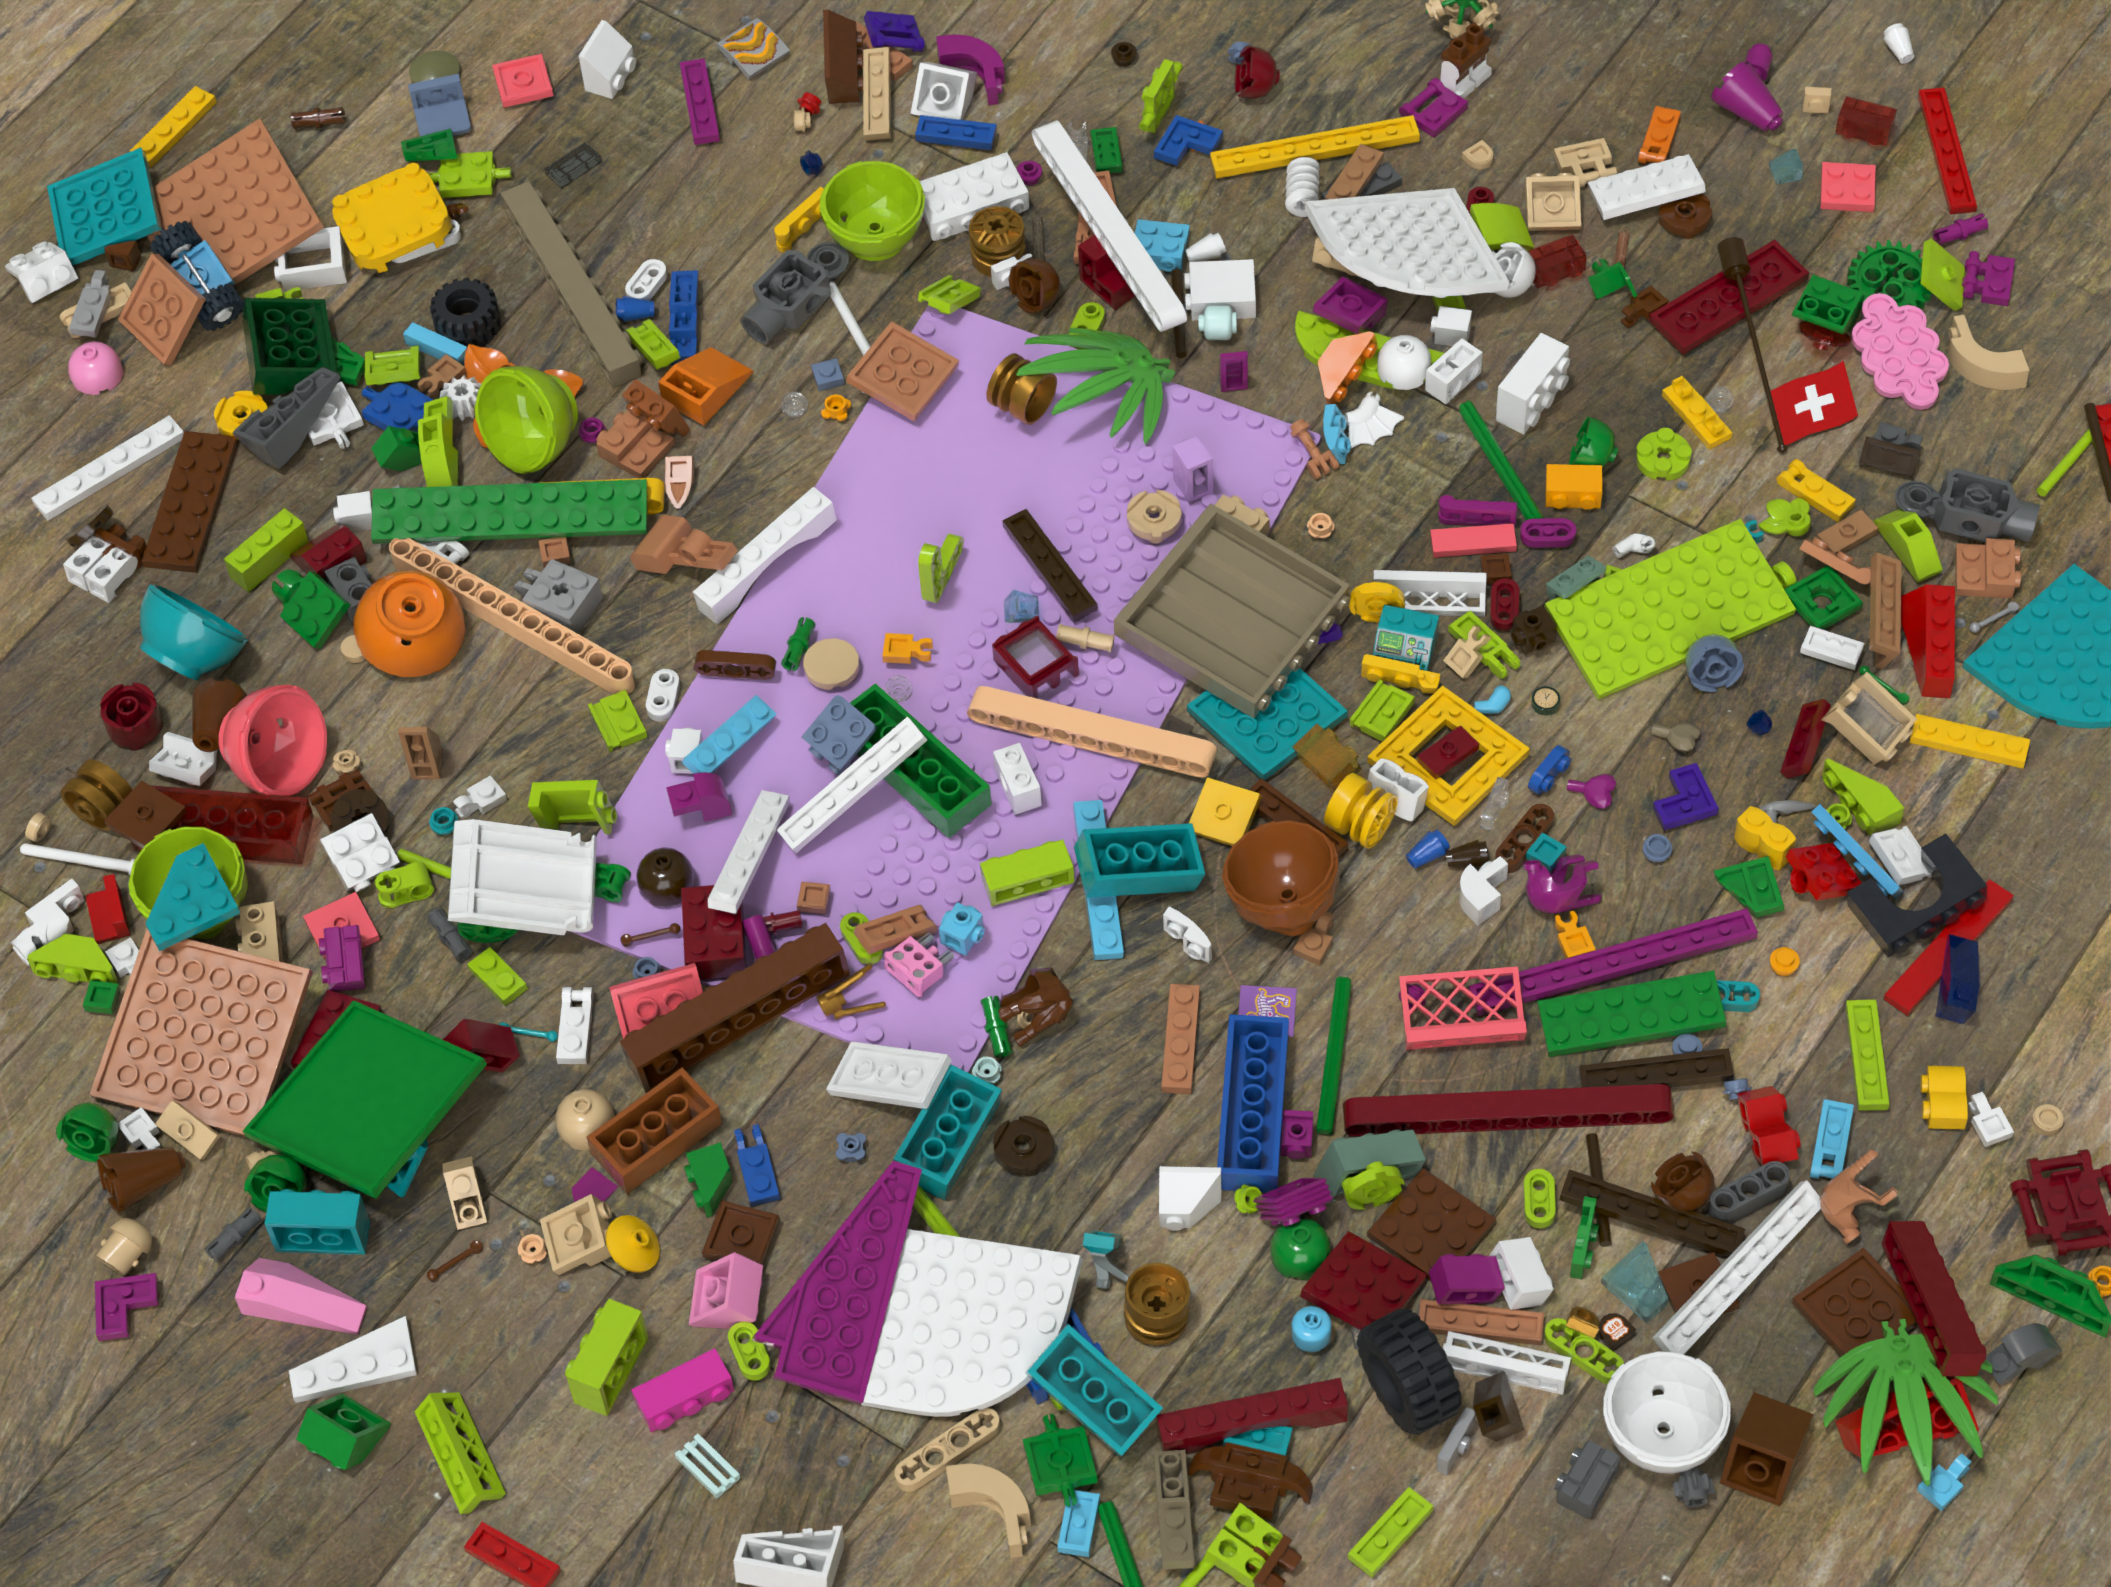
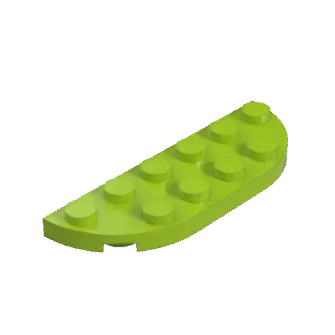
(1316, 334)

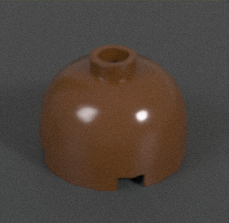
(1034, 284)
(1684, 1182)

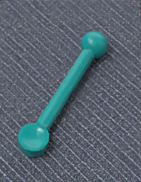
(551, 1035)

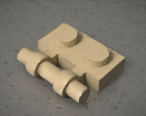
(1585, 156)

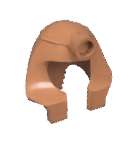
(1845, 1193)

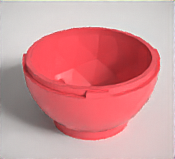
(272, 756)

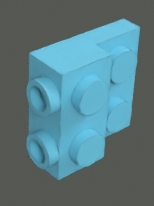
(1164, 242)

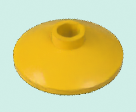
(632, 1243)

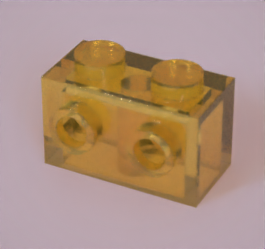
(1326, 756)

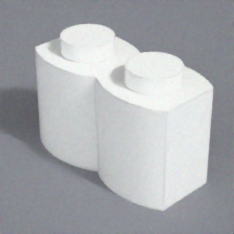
(1406, 786)

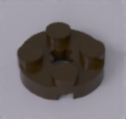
(358, 800)
(1023, 1161)

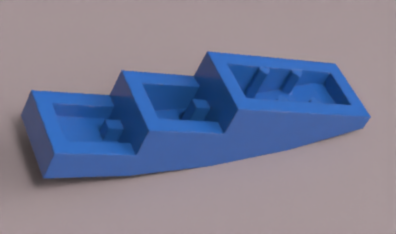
(684, 313)

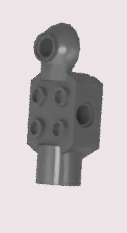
(793, 290)
(1971, 506)

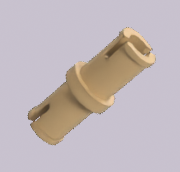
(1085, 638)

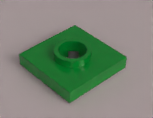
(1823, 584)

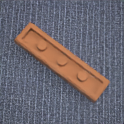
(1483, 1322)

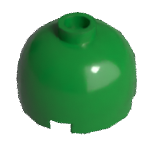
(1594, 444)
(88, 1131)
(273, 1174)
(1299, 1248)

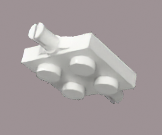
(336, 418)

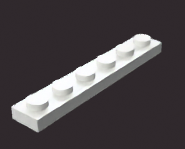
(108, 468)
(851, 785)
(748, 852)

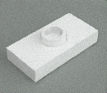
(1832, 647)

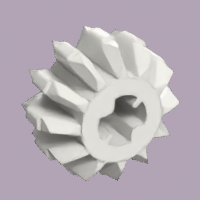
(463, 394)

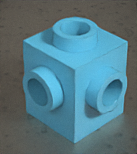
(961, 928)

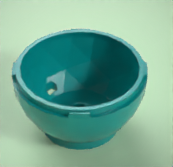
(186, 634)

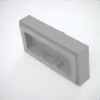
(1457, 1441)

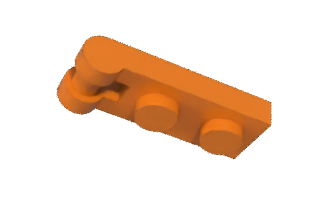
(1659, 135)

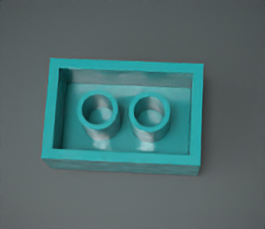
(317, 1222)

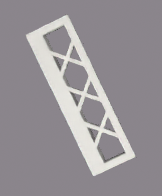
(1432, 585)
(1518, 1372)

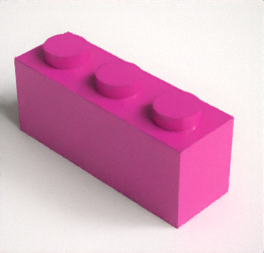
(683, 1390)

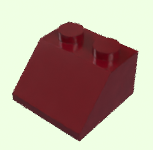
(329, 550)

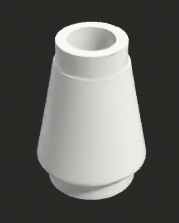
(1899, 42)
(1206, 249)

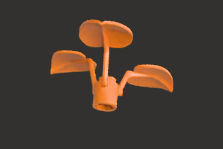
(482, 361)

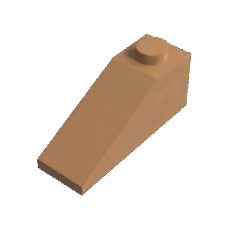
(422, 752)

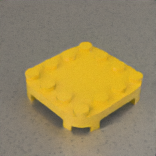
(391, 217)

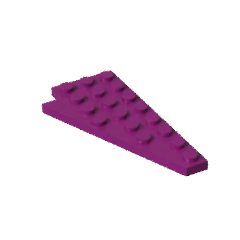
(838, 1305)

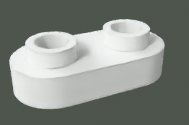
(642, 284)
(662, 692)

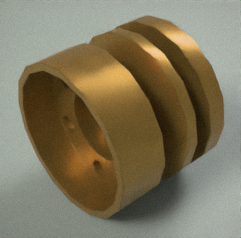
(995, 236)
(1024, 396)
(1158, 1289)

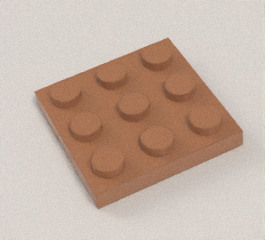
(161, 309)
(902, 371)

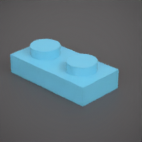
(1079, 1524)

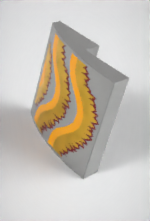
(753, 48)

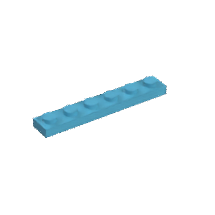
(1101, 911)

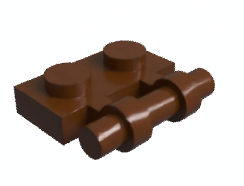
(324, 794)

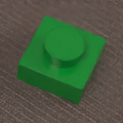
(101, 997)

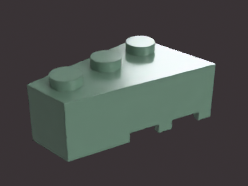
(1351, 1156)

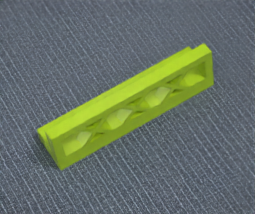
(451, 1450)

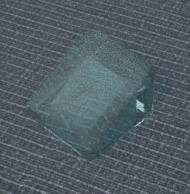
(1787, 167)
(1020, 607)

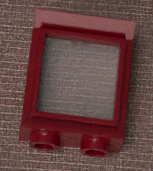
(1033, 657)

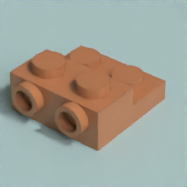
(633, 444)
(1987, 569)

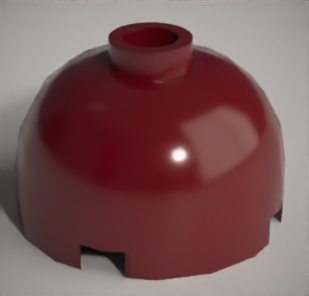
(1256, 74)

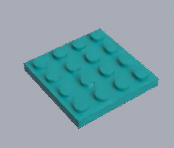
(104, 206)
(1268, 739)

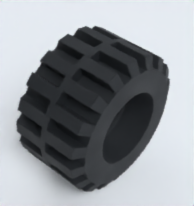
(461, 298)

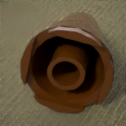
(209, 707)
(137, 1174)

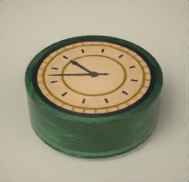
(1545, 700)

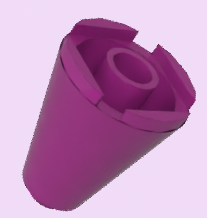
(1748, 97)

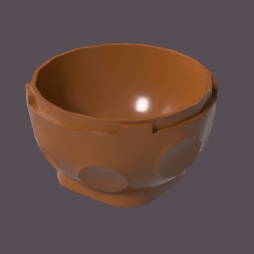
(1282, 876)

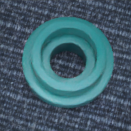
(440, 815)

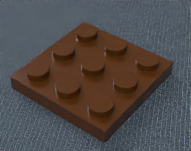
(1429, 1223)
(1854, 1302)

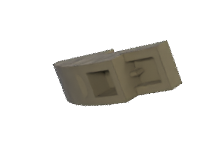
(1174, 1509)

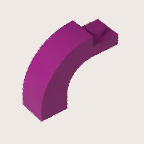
(976, 56)

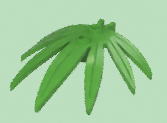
(1120, 360)
(1904, 1362)

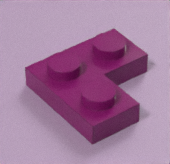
(115, 1299)

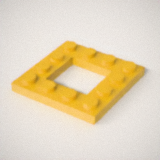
(1444, 708)

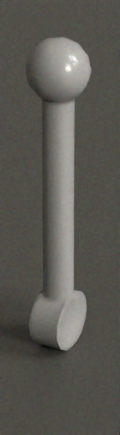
(2012, 608)

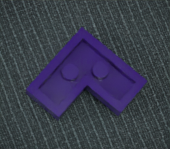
(1691, 802)

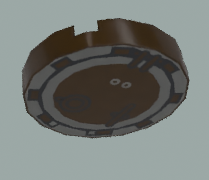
(89, 525)

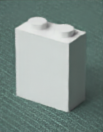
(1221, 284)

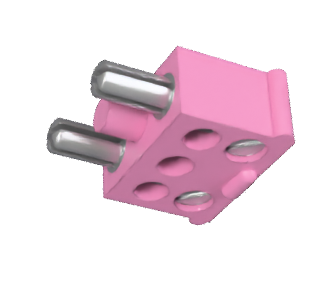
(915, 965)

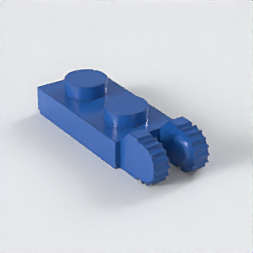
(756, 1169)

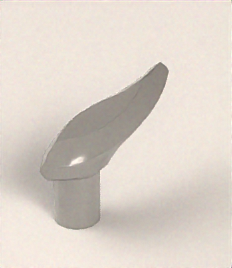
(1785, 807)

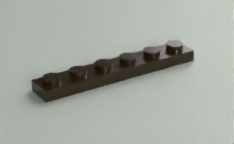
(1652, 1214)

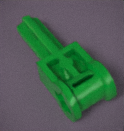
(610, 881)

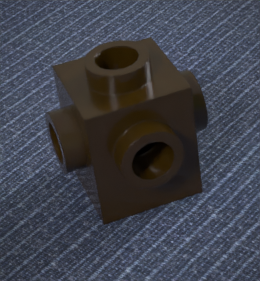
(1533, 630)

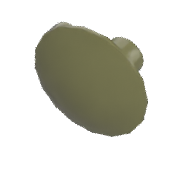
(433, 65)

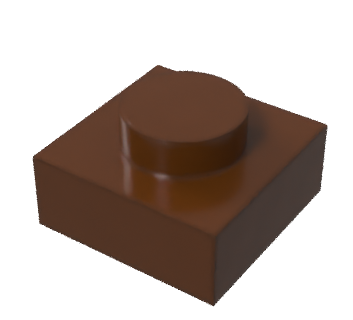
(1496, 567)

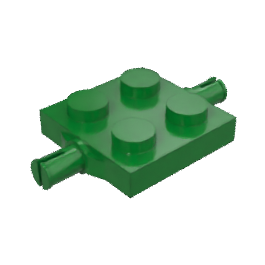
(1059, 1460)

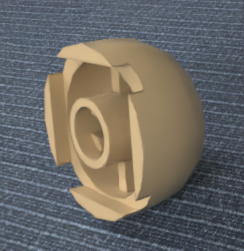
(581, 1115)

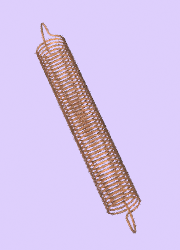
(1619, 249)

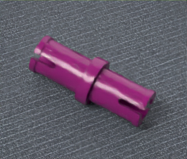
(1960, 229)

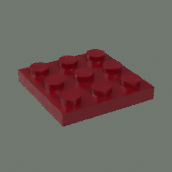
(1362, 1282)

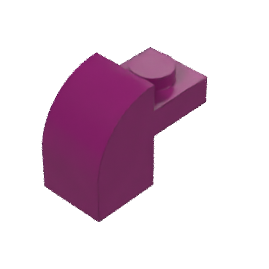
(704, 794)

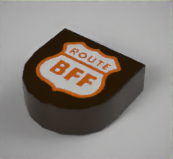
(1615, 1330)

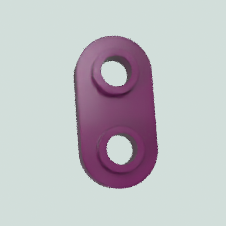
(1547, 532)

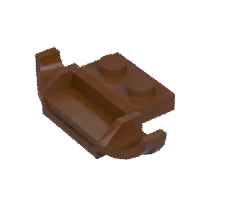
(1250, 1477)

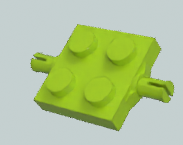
(1159, 95)
(468, 175)

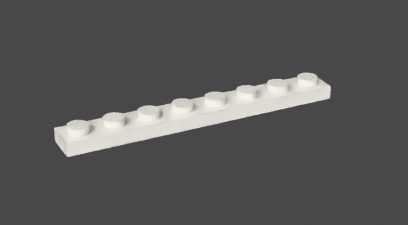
(1739, 1270)

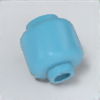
(1311, 1329)

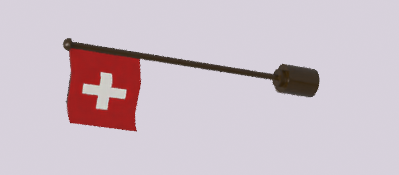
(1805, 403)

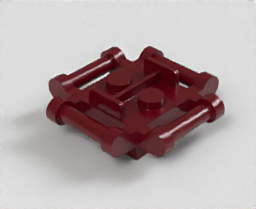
(2066, 1203)

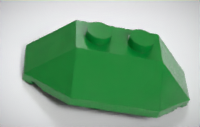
(2056, 1290)

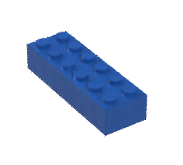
(1253, 1102)

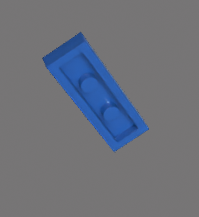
(956, 132)

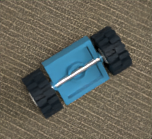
(203, 270)

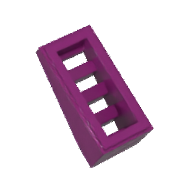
(1233, 371)

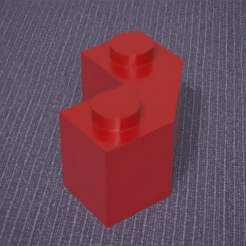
(1764, 1119)

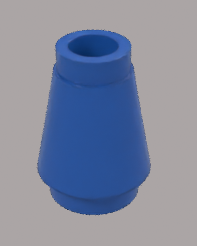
(633, 308)
(1428, 849)

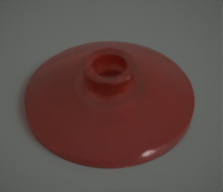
(1823, 337)

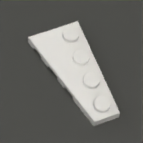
(364, 1362)

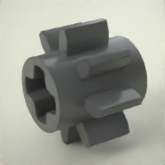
(1693, 1487)

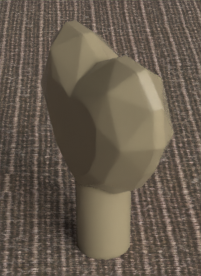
(1679, 736)

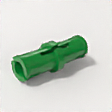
(798, 644)
(996, 1027)

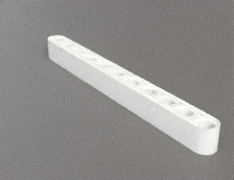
(1109, 226)

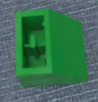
(1829, 305)

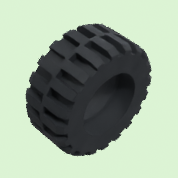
(1409, 1371)

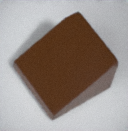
(123, 255)

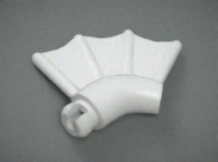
(1370, 421)

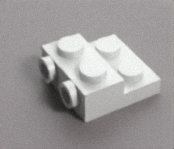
(359, 853)

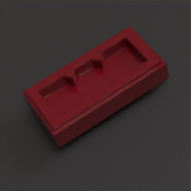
(1448, 752)

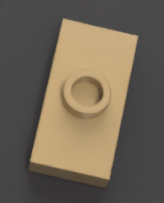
(187, 1129)

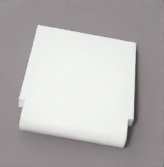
(522, 877)

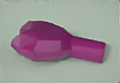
(1595, 790)

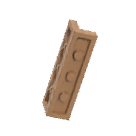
(1885, 609)

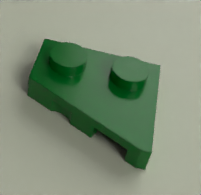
(1753, 886)

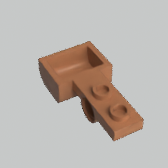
(676, 542)

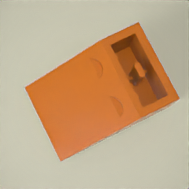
(703, 383)

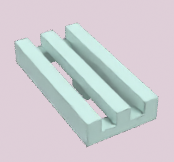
(691, 1448)

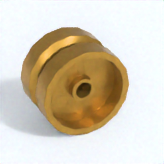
(95, 793)

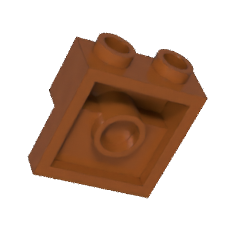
(656, 410)

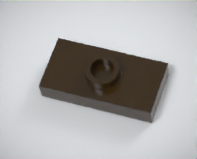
(1889, 456)

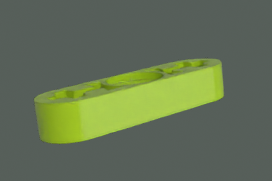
(1560, 1346)

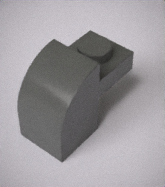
(2022, 1348)

